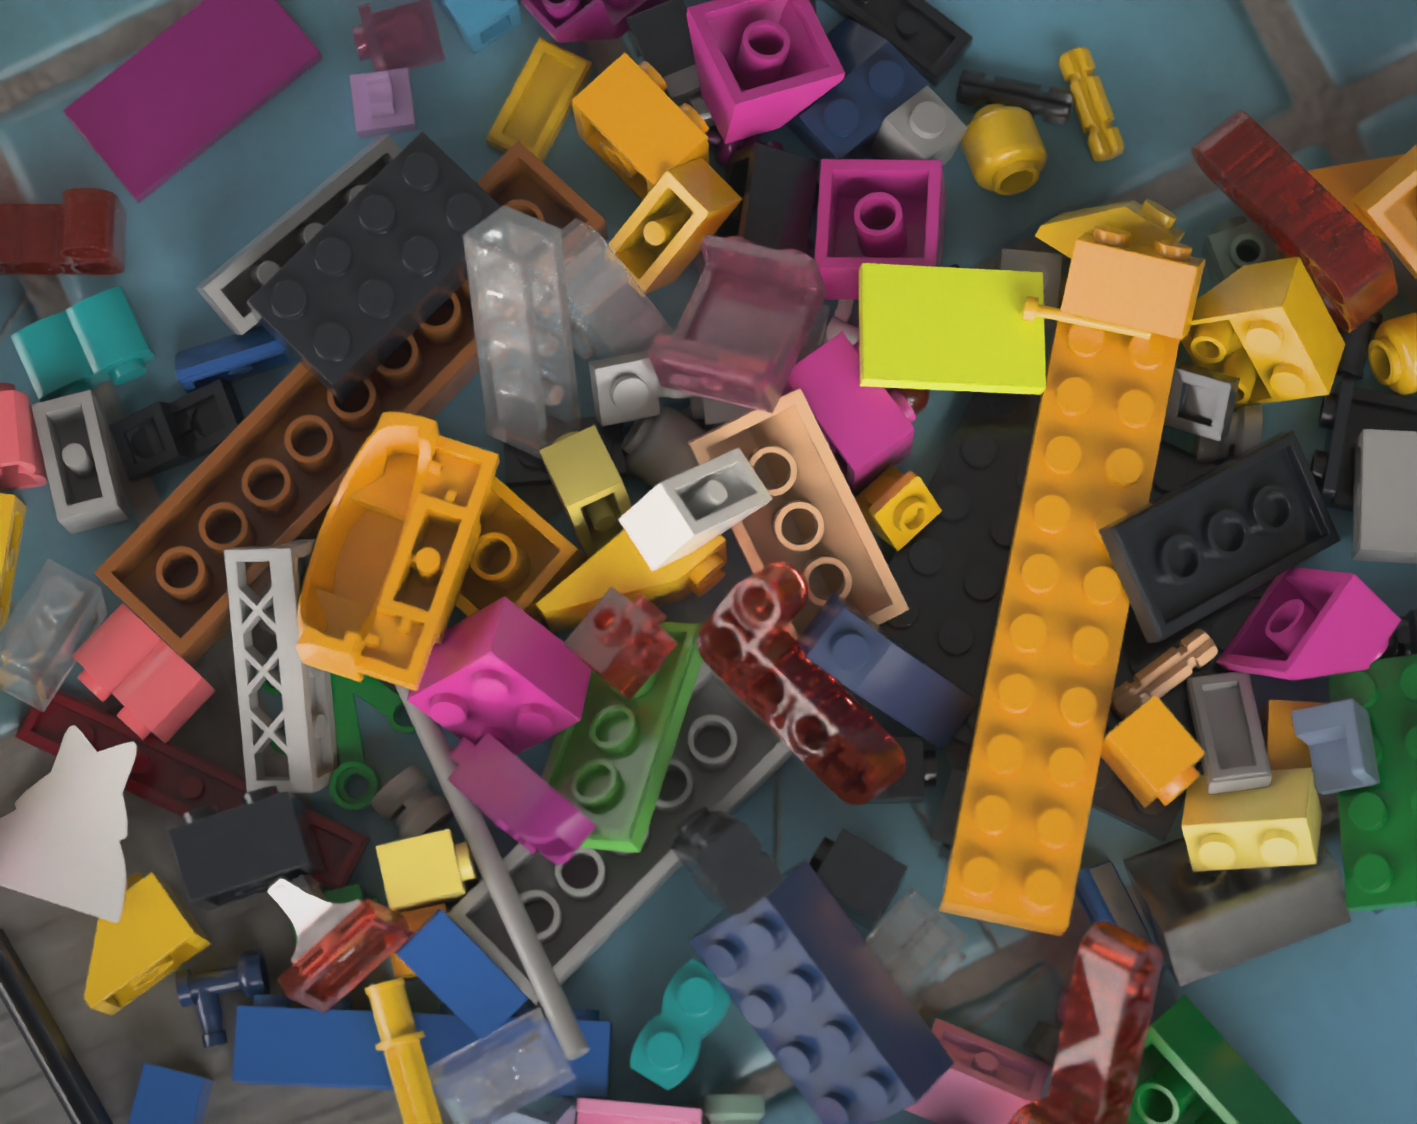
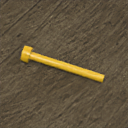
(1033, 309)

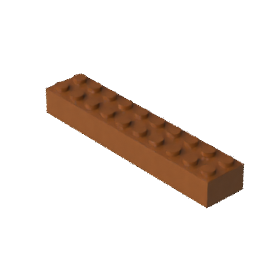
(292, 451)

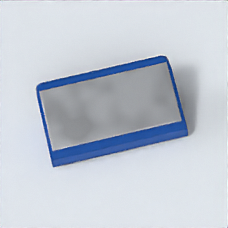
(1107, 899)

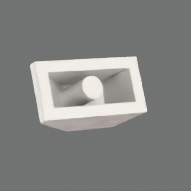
(694, 508)

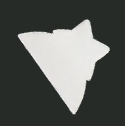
(70, 829)

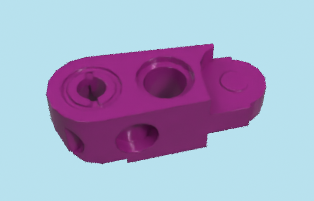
(518, 799)

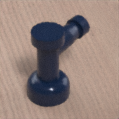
(204, 989)

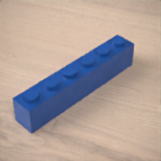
(339, 1047)

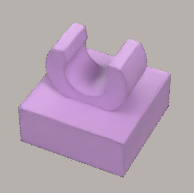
(383, 102)

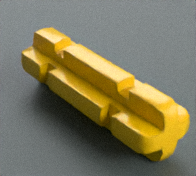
(1091, 104)

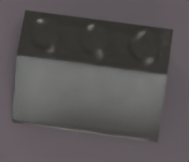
(1231, 915)

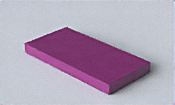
(190, 89)

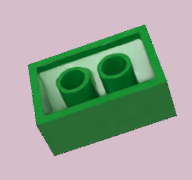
(1198, 1077)

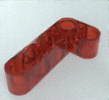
(1300, 218)
(64, 239)
(855, 752)
(1101, 1031)

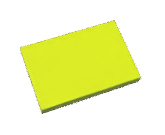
(950, 329)

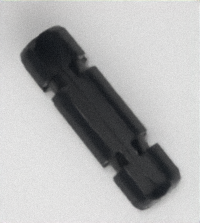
(1012, 92)

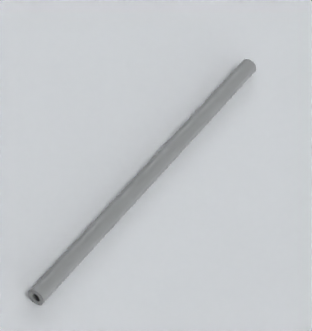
(500, 886)

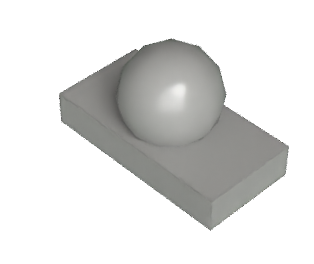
(1228, 732)

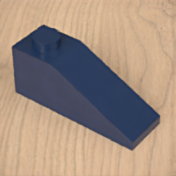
(885, 671)

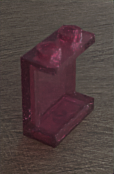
(741, 324)

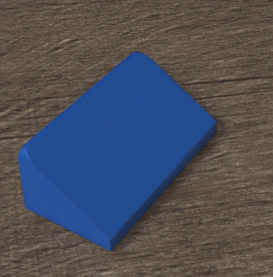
(230, 358)

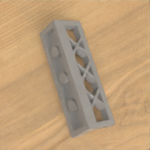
(304, 689)

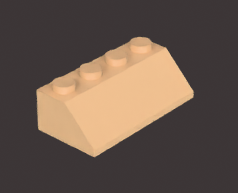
(811, 513)

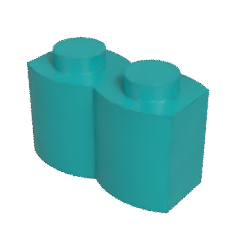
(85, 346)
(672, 1040)

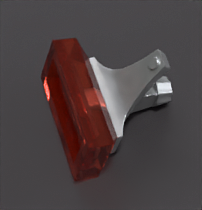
(334, 942)

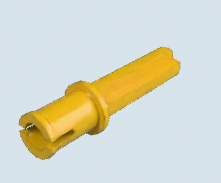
(403, 1052)

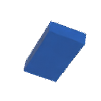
(461, 975)

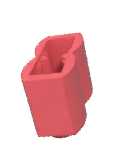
(20, 448)
(142, 674)

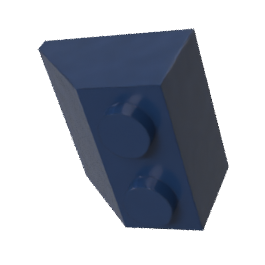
(851, 113)

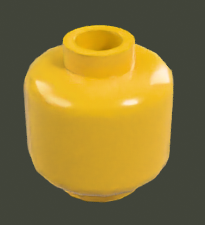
(1004, 149)
(1394, 354)

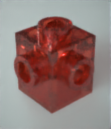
(622, 641)

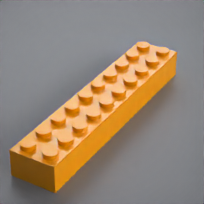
(1057, 632)

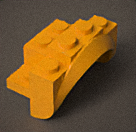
(393, 552)

